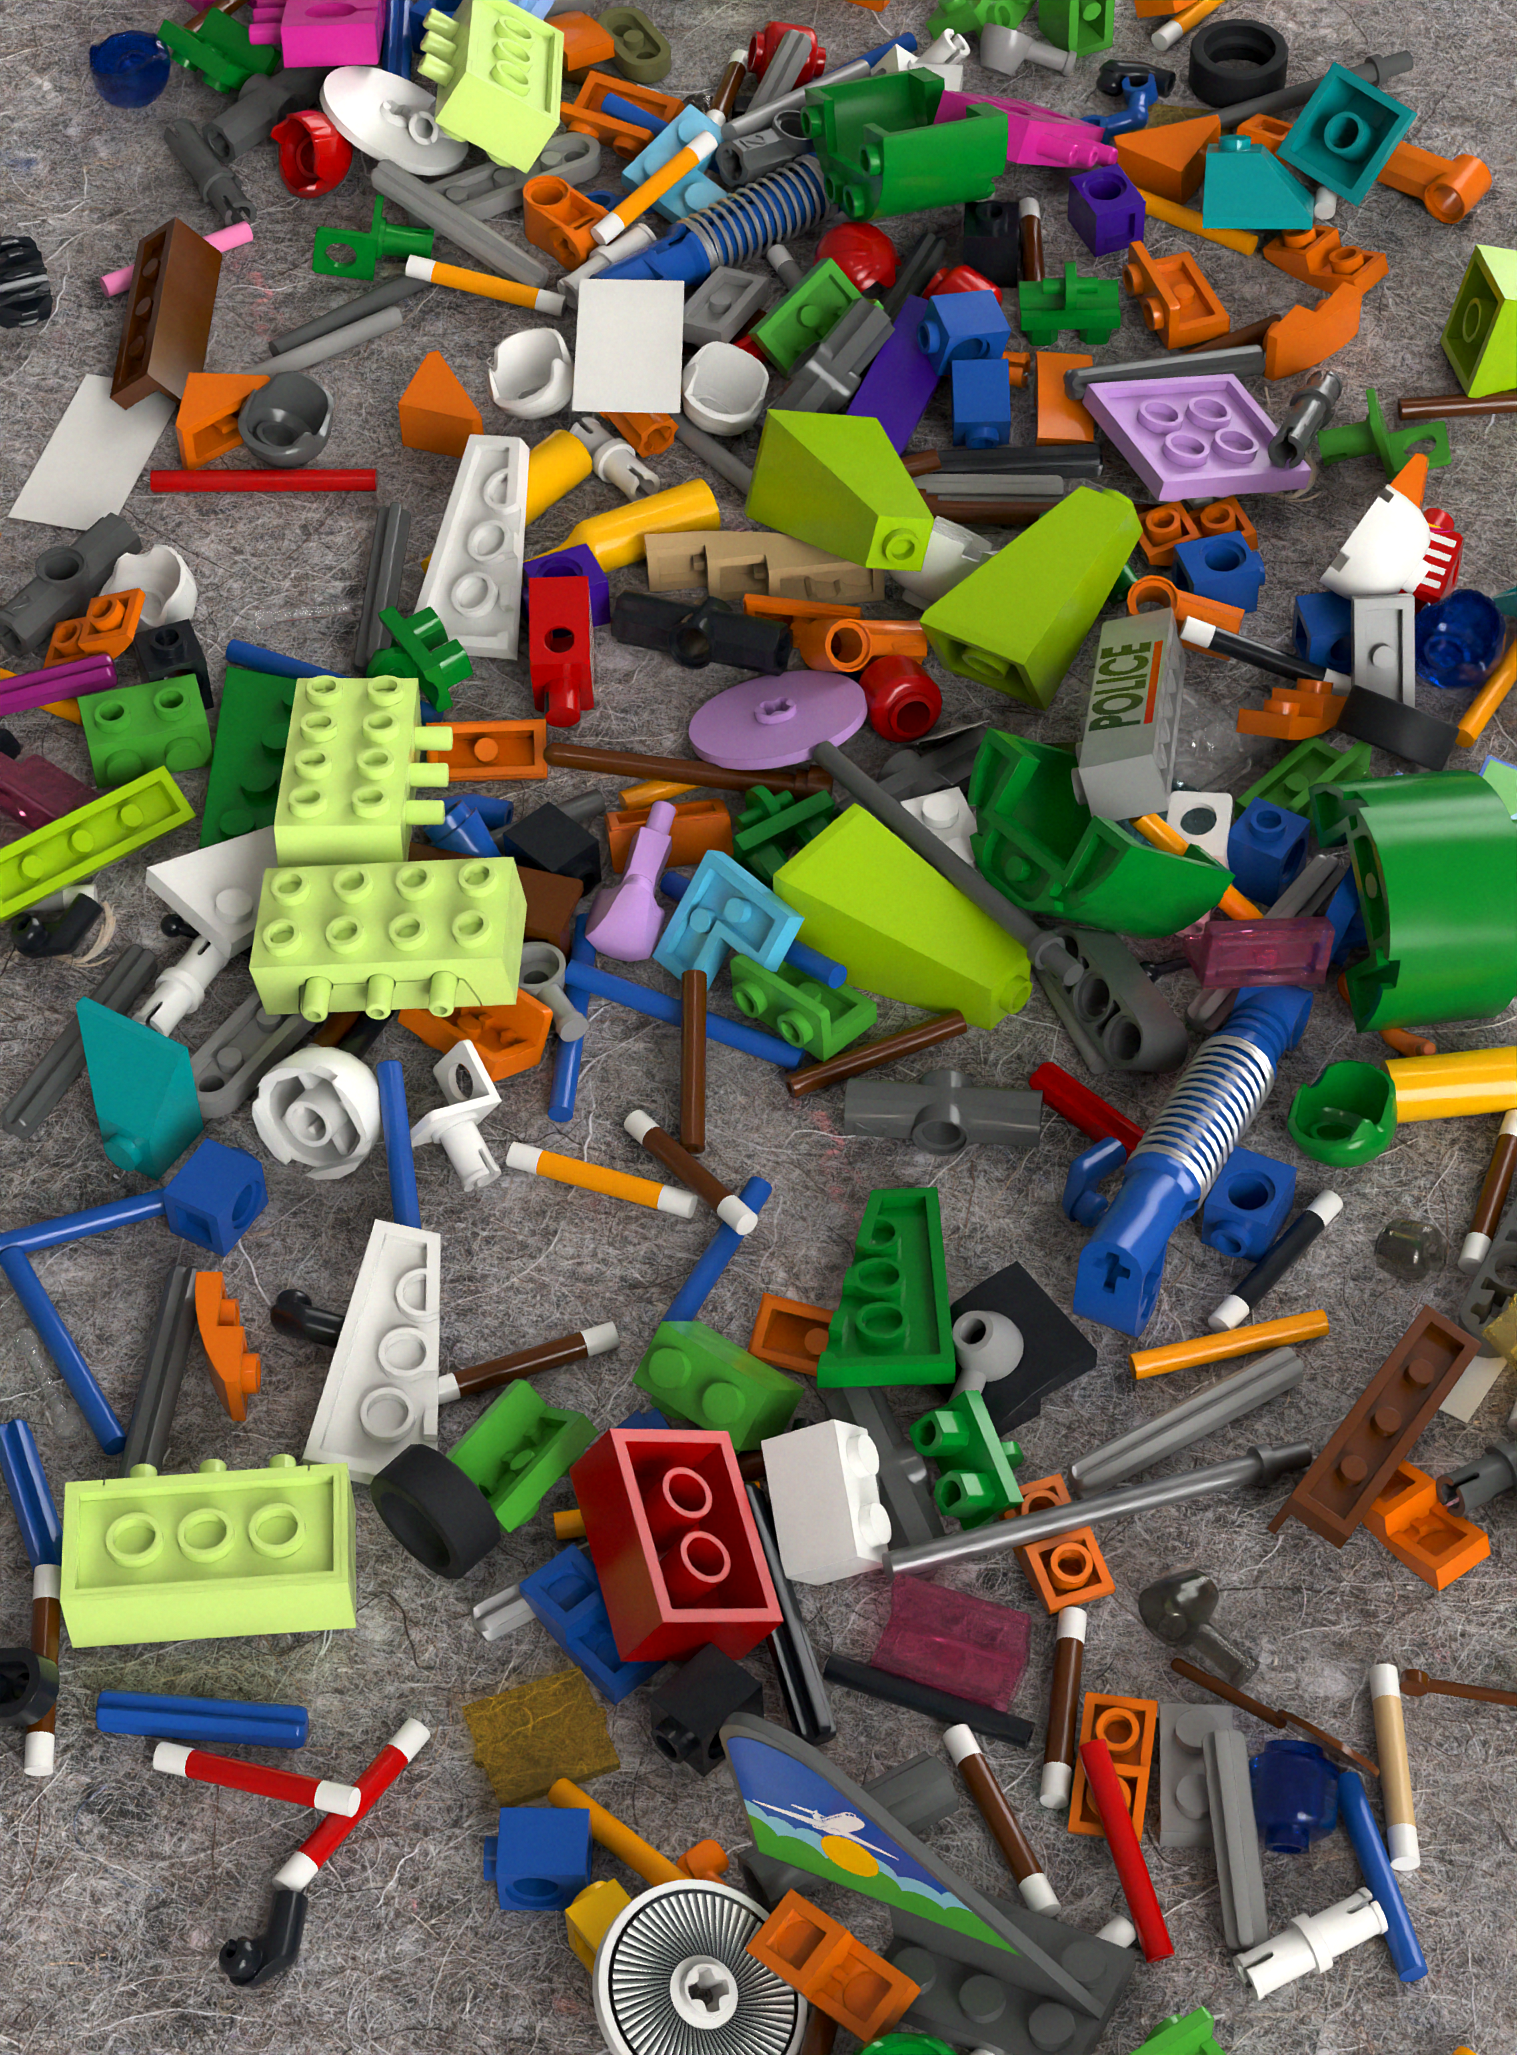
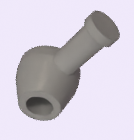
(1005, 49)
(544, 979)
(992, 1356)

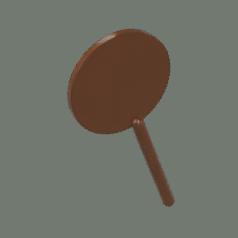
(1278, 1719)

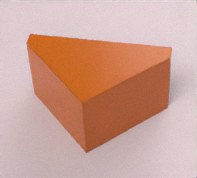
(1168, 157)
(437, 410)
(210, 415)

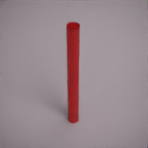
(264, 480)

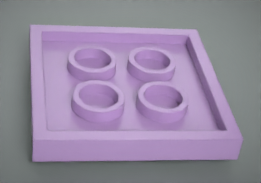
(1192, 436)

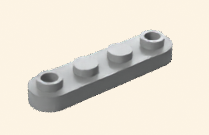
(496, 189)
(241, 1054)

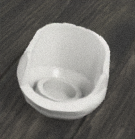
(531, 374)
(723, 389)
(164, 580)

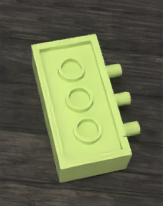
(495, 78)
(356, 772)
(389, 937)
(209, 1553)

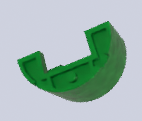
(887, 155)
(1076, 867)
(1433, 895)

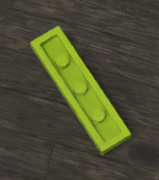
(90, 840)

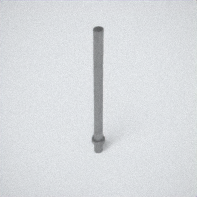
(1258, 1466)

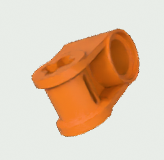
(561, 220)

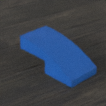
(573, 1610)

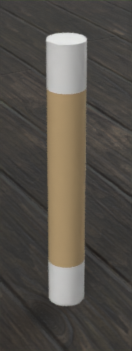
(1394, 1767)

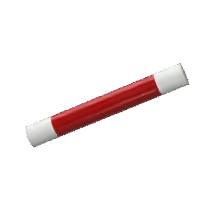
(257, 1779)
(336, 1827)

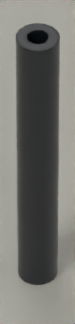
(928, 1700)

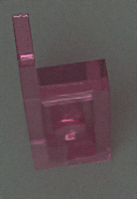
(39, 792)
(1261, 952)
(955, 1642)

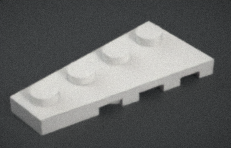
(480, 549)
(219, 888)
(386, 1359)

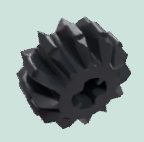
(23, 283)

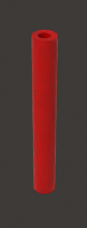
(1126, 1851)

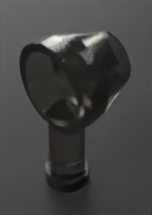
(1179, 1614)

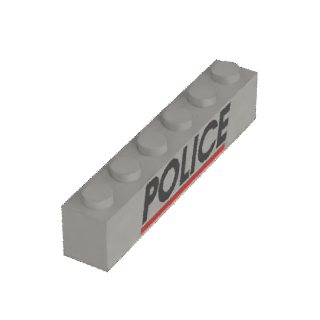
(1131, 717)

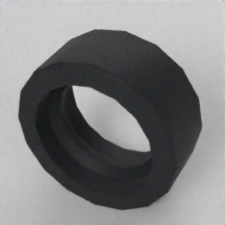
(1241, 41)
(1397, 728)
(435, 1511)

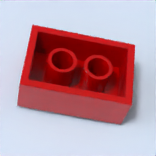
(674, 1544)

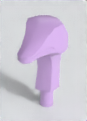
(627, 919)

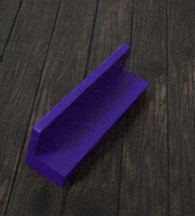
(898, 380)

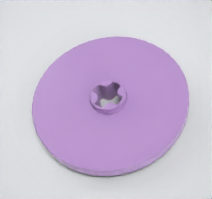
(777, 719)

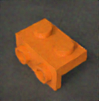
(621, 136)
(1174, 297)
(503, 1035)

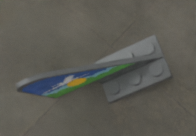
(983, 1965)

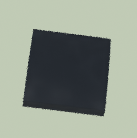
(1051, 1352)

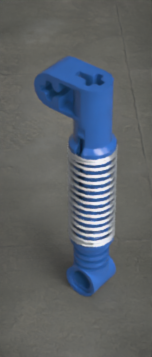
(734, 230)
(1185, 1154)

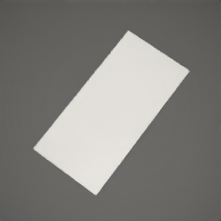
(629, 346)
(92, 457)

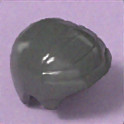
(287, 420)

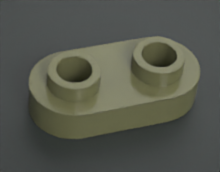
(638, 45)

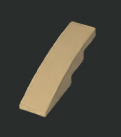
(757, 564)

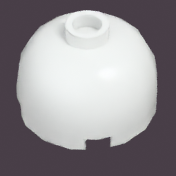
(1383, 550)
(949, 559)
(319, 1111)

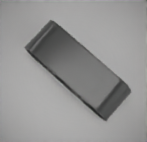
(1120, 1004)

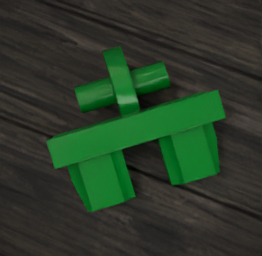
(1069, 304)
(411, 655)
(774, 826)
(973, 1463)

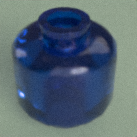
(1293, 1795)

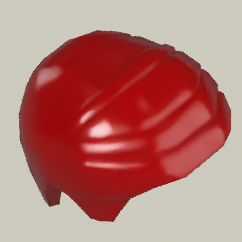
(311, 153)
(861, 253)

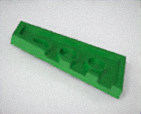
(247, 755)
(893, 1299)

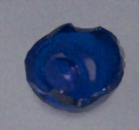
(130, 68)
(1459, 640)

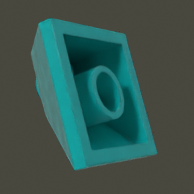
(1346, 133)
(1252, 189)
(139, 1090)

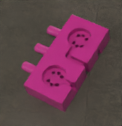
(321, 30)
(1036, 132)

